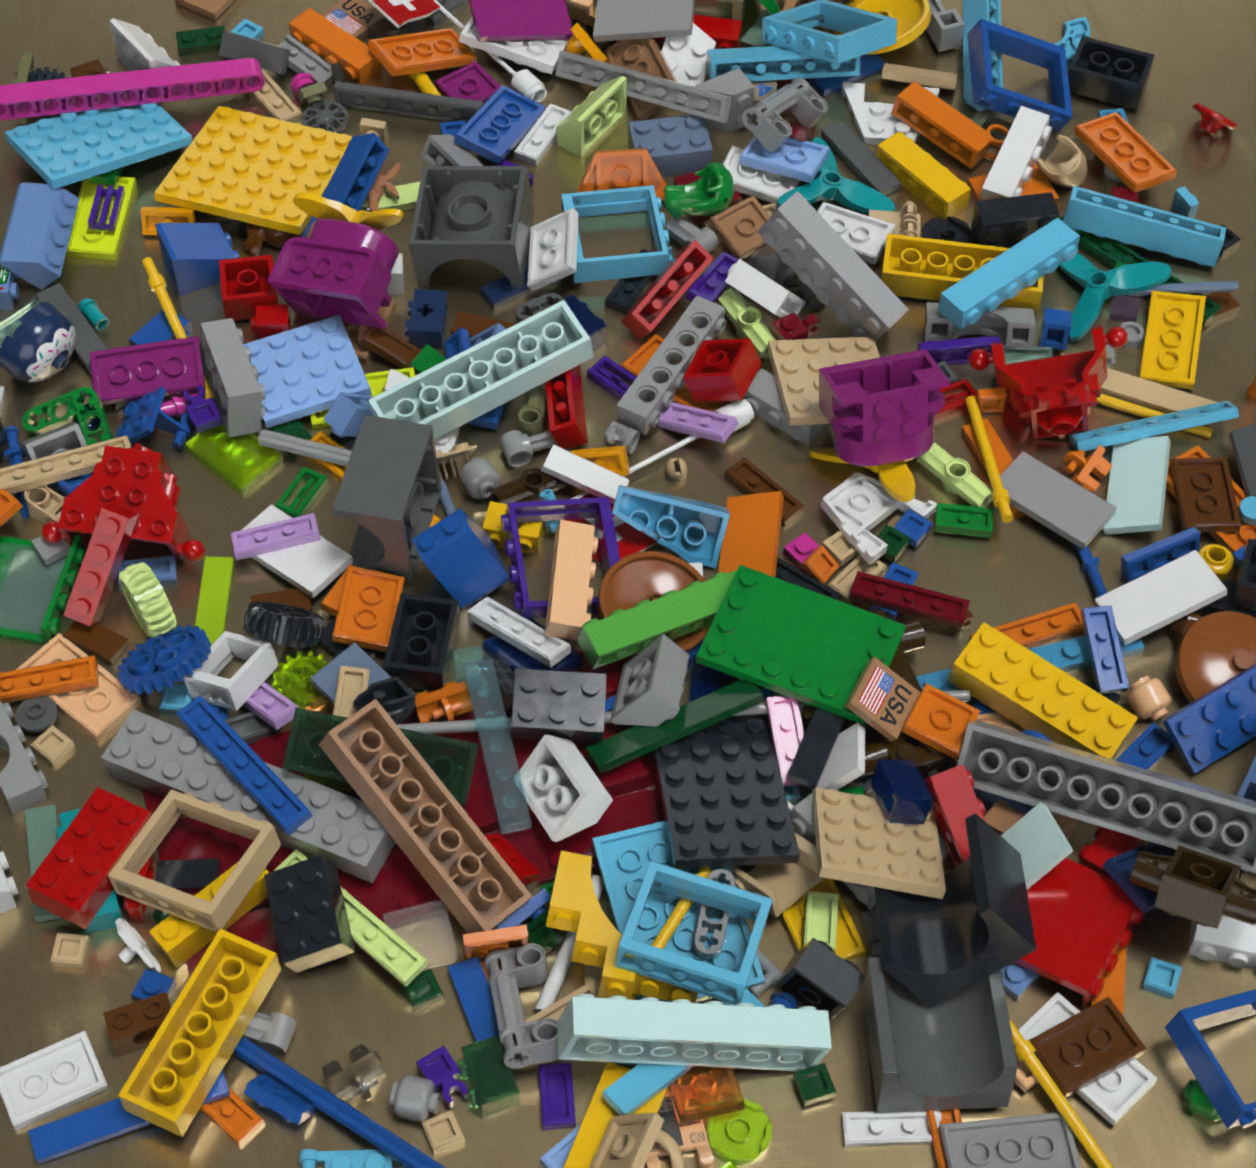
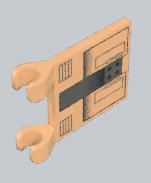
(687, 1135)

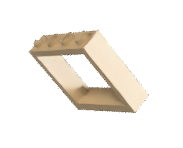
(207, 914)

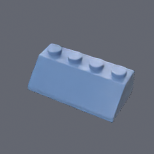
(38, 233)

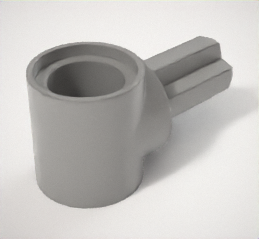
(621, 435)
(519, 447)

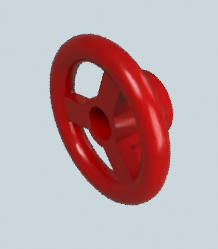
(1211, 120)

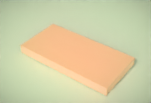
(92, 708)

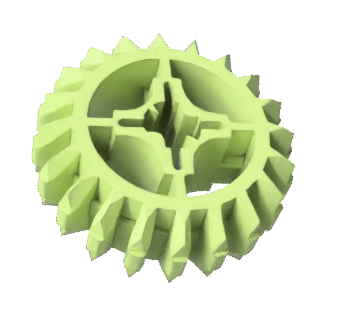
(147, 600)

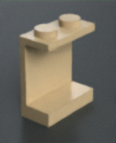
(782, 881)

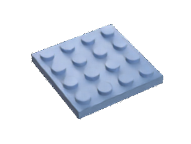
(306, 370)

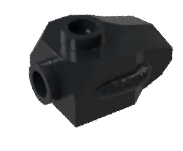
(392, 696)

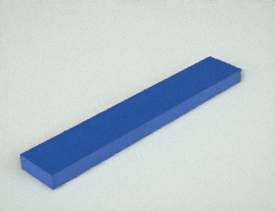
(244, 765)
(96, 1126)

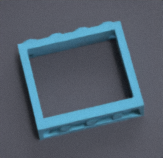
(861, 29)
(615, 202)
(682, 970)

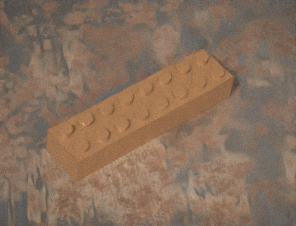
(424, 819)

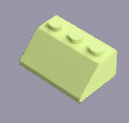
(593, 117)

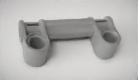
(770, 126)
(518, 969)

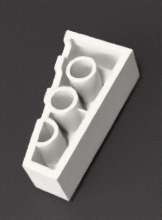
(1017, 155)

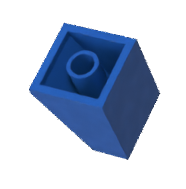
(194, 253)
(462, 558)

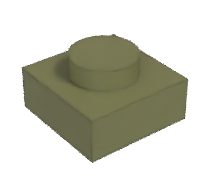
(312, 93)

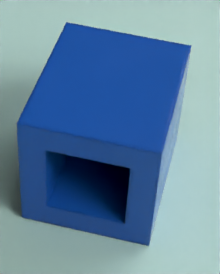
(1055, 328)

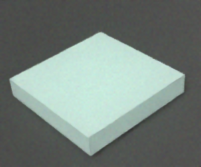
(1038, 842)

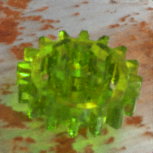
(297, 676)

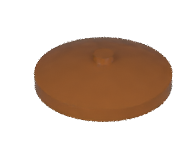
(648, 577)
(1215, 652)

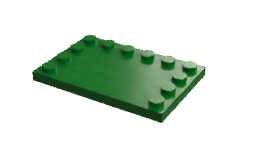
(796, 641)

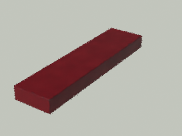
(909, 599)

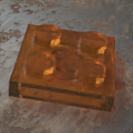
(706, 1093)

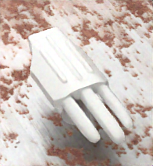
(135, 945)

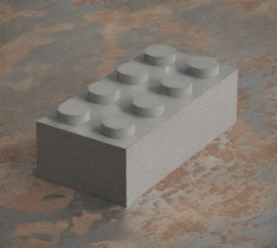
(232, 377)

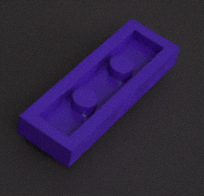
(712, 281)
(957, 350)

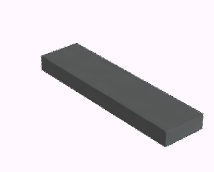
(860, 158)

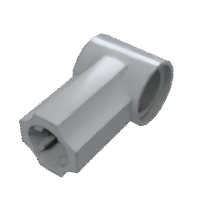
(686, 232)
(271, 1031)

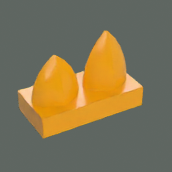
(582, 42)
(155, 215)
(610, 458)

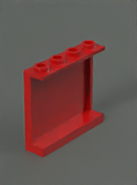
(1078, 927)

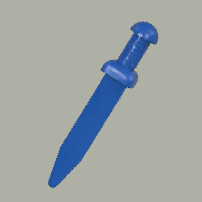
(15, 455)

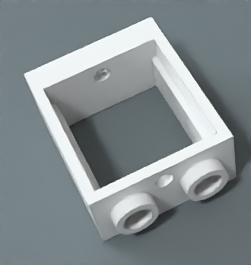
(763, 290)
(235, 691)

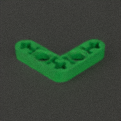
(76, 411)

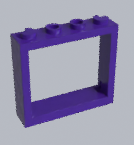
(554, 510)

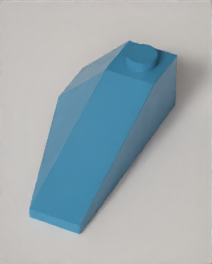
(679, 523)

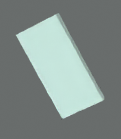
(1138, 485)

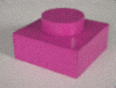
(799, 549)

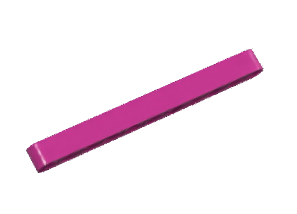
(130, 88)

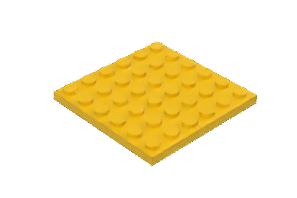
(253, 168)

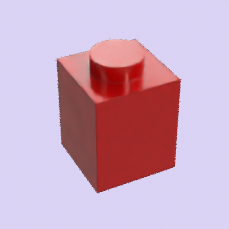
(270, 320)

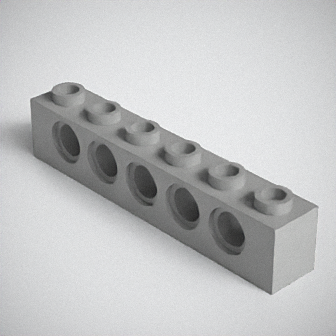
(664, 372)

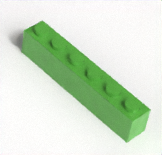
(672, 614)

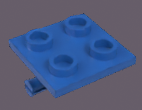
(146, 414)

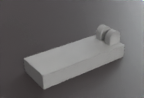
(305, 61)

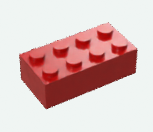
(76, 870)

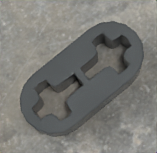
(536, 305)

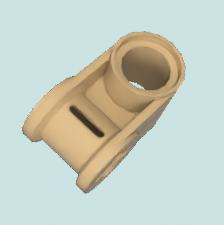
(44, 504)

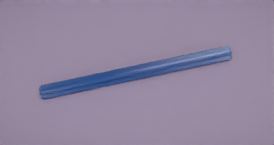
(334, 1106)

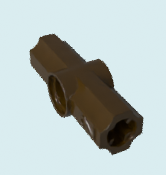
(527, 487)

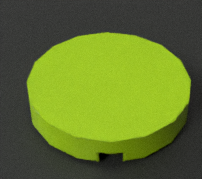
(740, 1134)

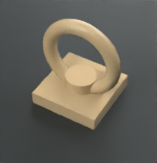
(631, 1140)

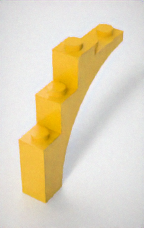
(597, 940)

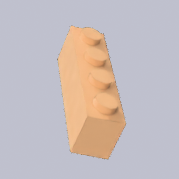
(570, 580)

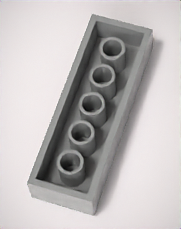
(831, 269)

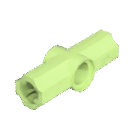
(747, 321)
(956, 477)

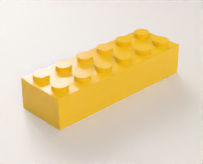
(929, 266)
(1039, 694)
(200, 1032)

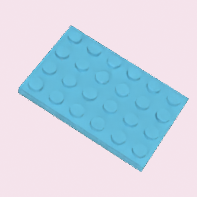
(96, 141)
(623, 864)

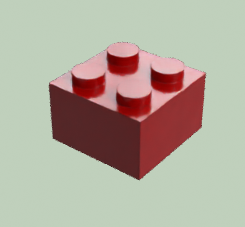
(246, 285)
(722, 370)

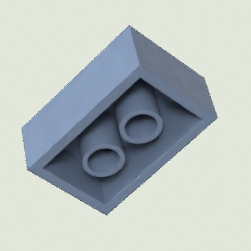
(674, 143)

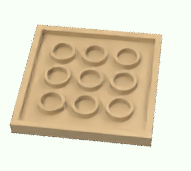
(797, 371)
(864, 848)

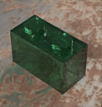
(491, 1080)

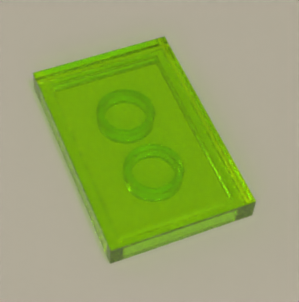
(235, 458)

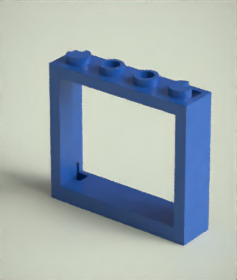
(991, 36)
(1185, 1034)

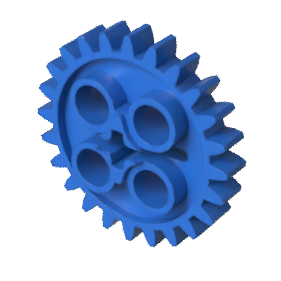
(164, 660)

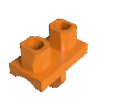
(1083, 466)
(443, 703)

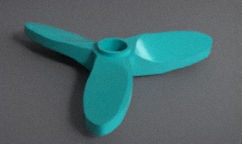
(832, 186)
(1102, 284)

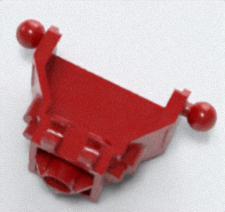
(1057, 390)
(136, 481)

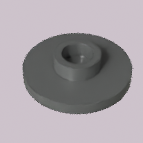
(36, 714)

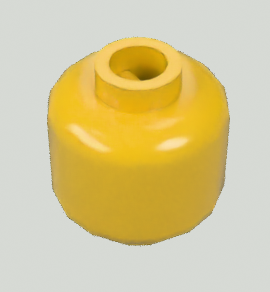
(1218, 559)

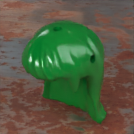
(705, 196)

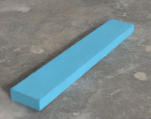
(1154, 426)
(648, 1080)

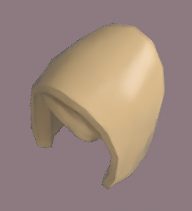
(1066, 164)

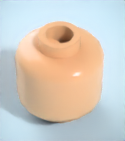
(1149, 698)

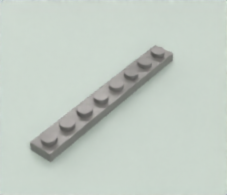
(646, 86)

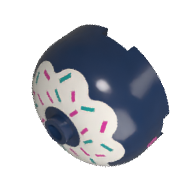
(39, 344)

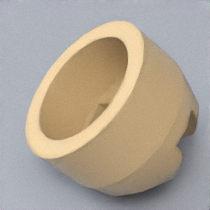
(670, 469)

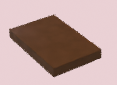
(1205, 494)
(1087, 1046)

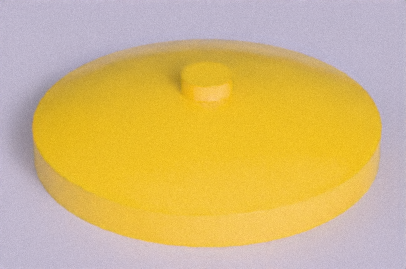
(911, 17)

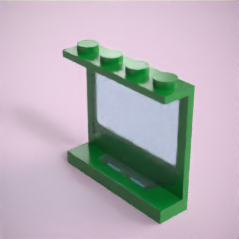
(34, 593)

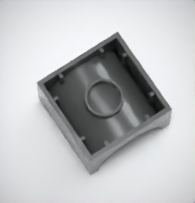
(474, 216)
(390, 493)
(939, 1054)

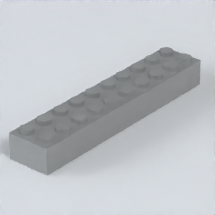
(168, 758)
(1110, 793)

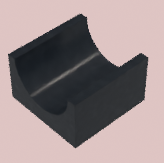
(970, 933)

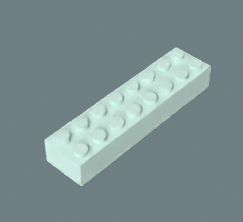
(489, 372)
(692, 1033)

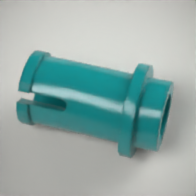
(93, 314)

